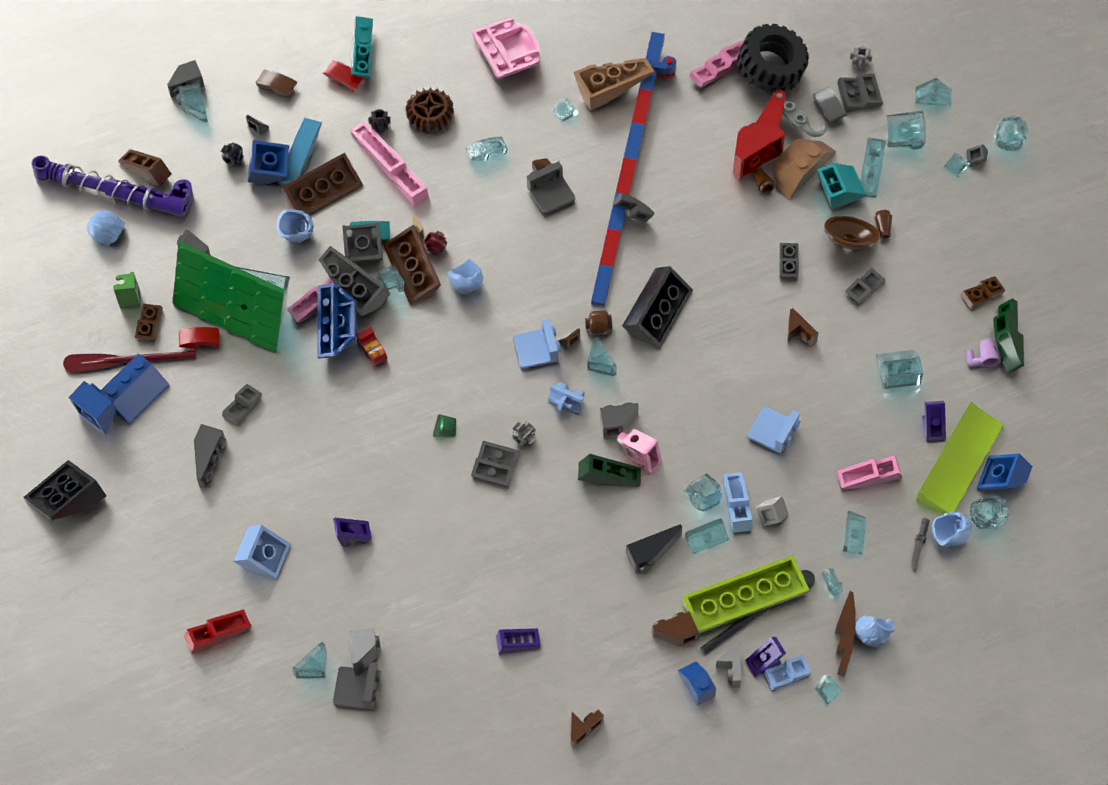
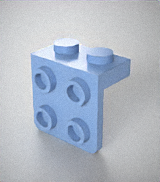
(537, 346)
(774, 429)

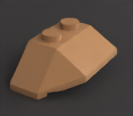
(799, 164)

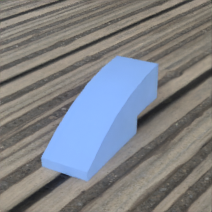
(737, 502)

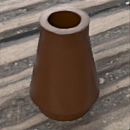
(763, 181)
(883, 221)

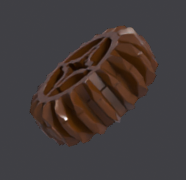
(419, 106)

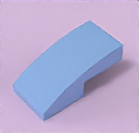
(787, 673)

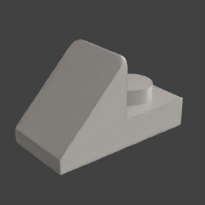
(732, 660)

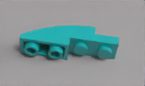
(362, 47)

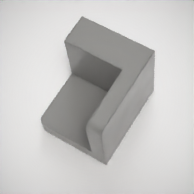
(772, 511)

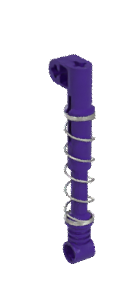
(149, 197)

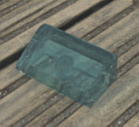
(854, 533)
(706, 536)

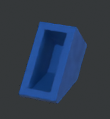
(698, 682)

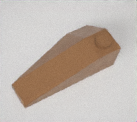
(606, 82)

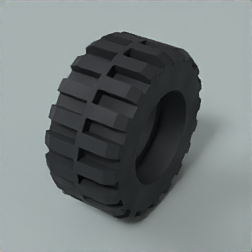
(780, 42)

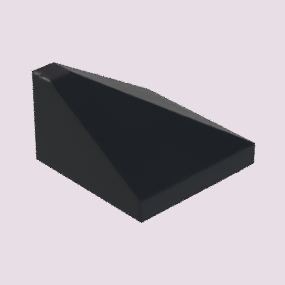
(256, 125)

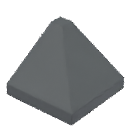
(977, 154)

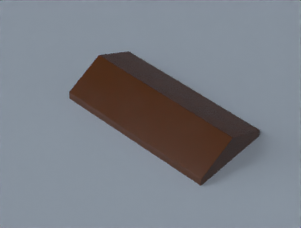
(322, 185)
(413, 265)

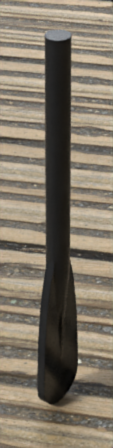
(810, 580)

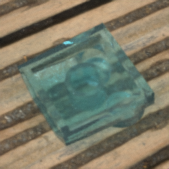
(907, 130)

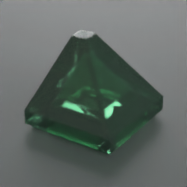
(445, 426)

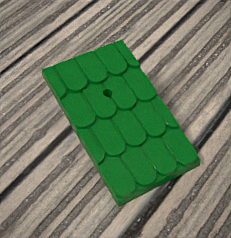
(231, 296)

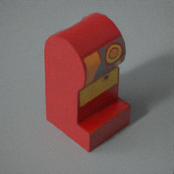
(370, 346)

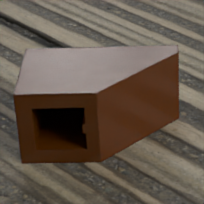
(676, 630)

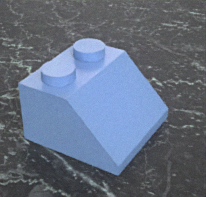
(262, 551)

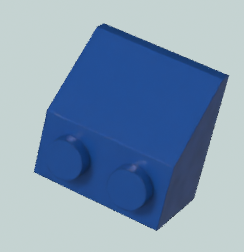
(267, 162)
(93, 405)

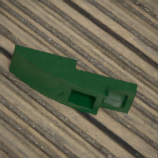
(1008, 339)

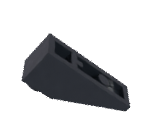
(649, 550)

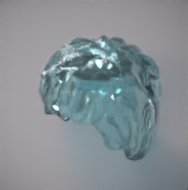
(1011, 133)
(704, 493)
(989, 512)

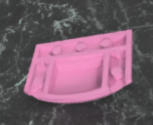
(507, 47)

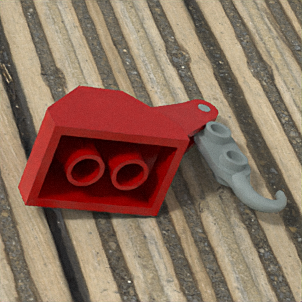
(764, 140)

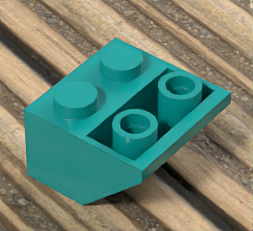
(840, 184)

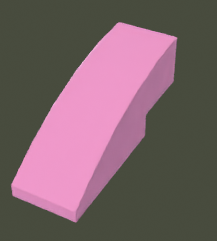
(870, 473)

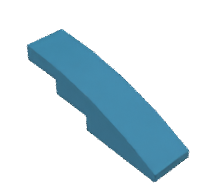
(302, 149)

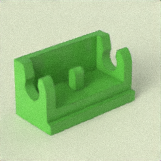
(129, 292)

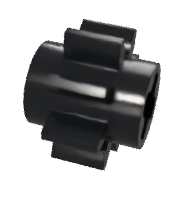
(379, 120)
(232, 153)

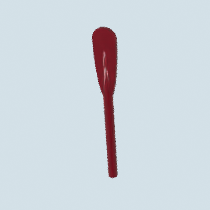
(89, 362)

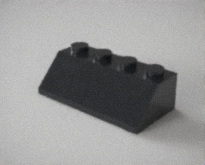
(657, 306)

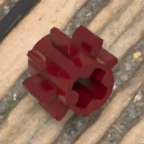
(435, 242)

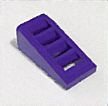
(518, 646)

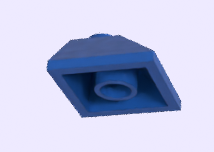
(1004, 472)

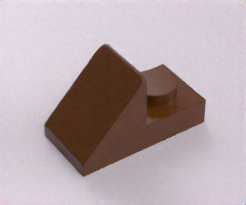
(800, 326)
(581, 730)

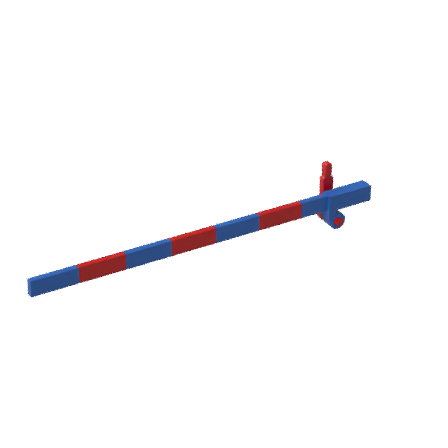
(667, 69)

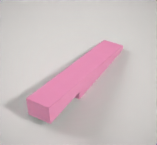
(390, 163)

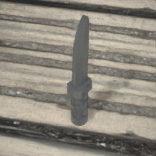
(920, 539)

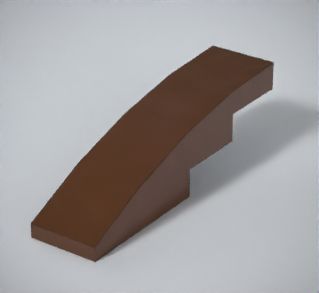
(846, 628)

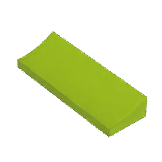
(960, 460)
(745, 594)

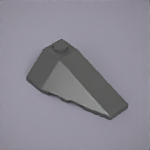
(354, 281)

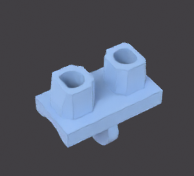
(566, 399)

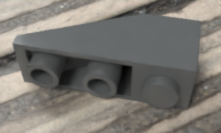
(207, 447)

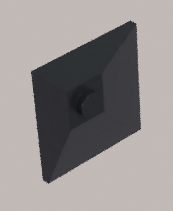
(66, 492)

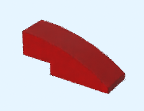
(216, 631)

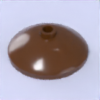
(851, 232)

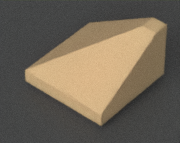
(418, 226)

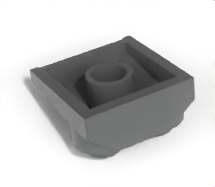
(362, 243)

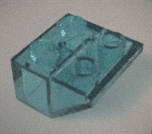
(900, 369)

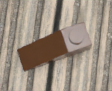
(146, 166)

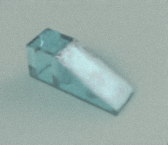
(872, 166)

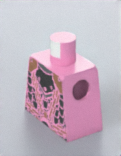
(641, 450)

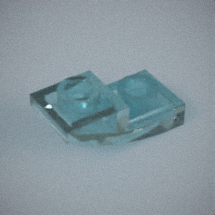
(484, 148)

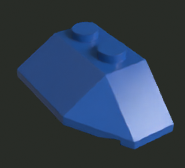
(334, 320)

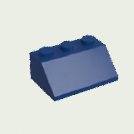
(135, 388)

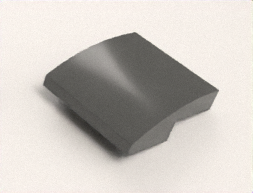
(859, 92)
(495, 463)

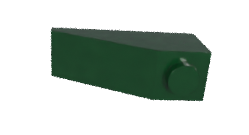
(606, 471)

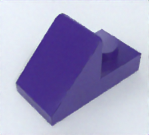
(934, 421)
(351, 530)
(766, 656)

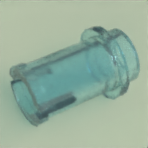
(834, 585)

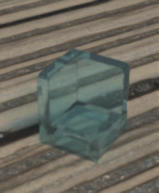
(391, 278)

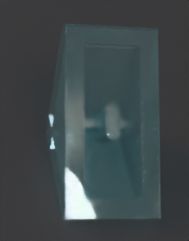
(933, 93)
(600, 360)
(313, 664)

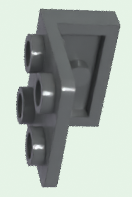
(550, 188)
(357, 690)

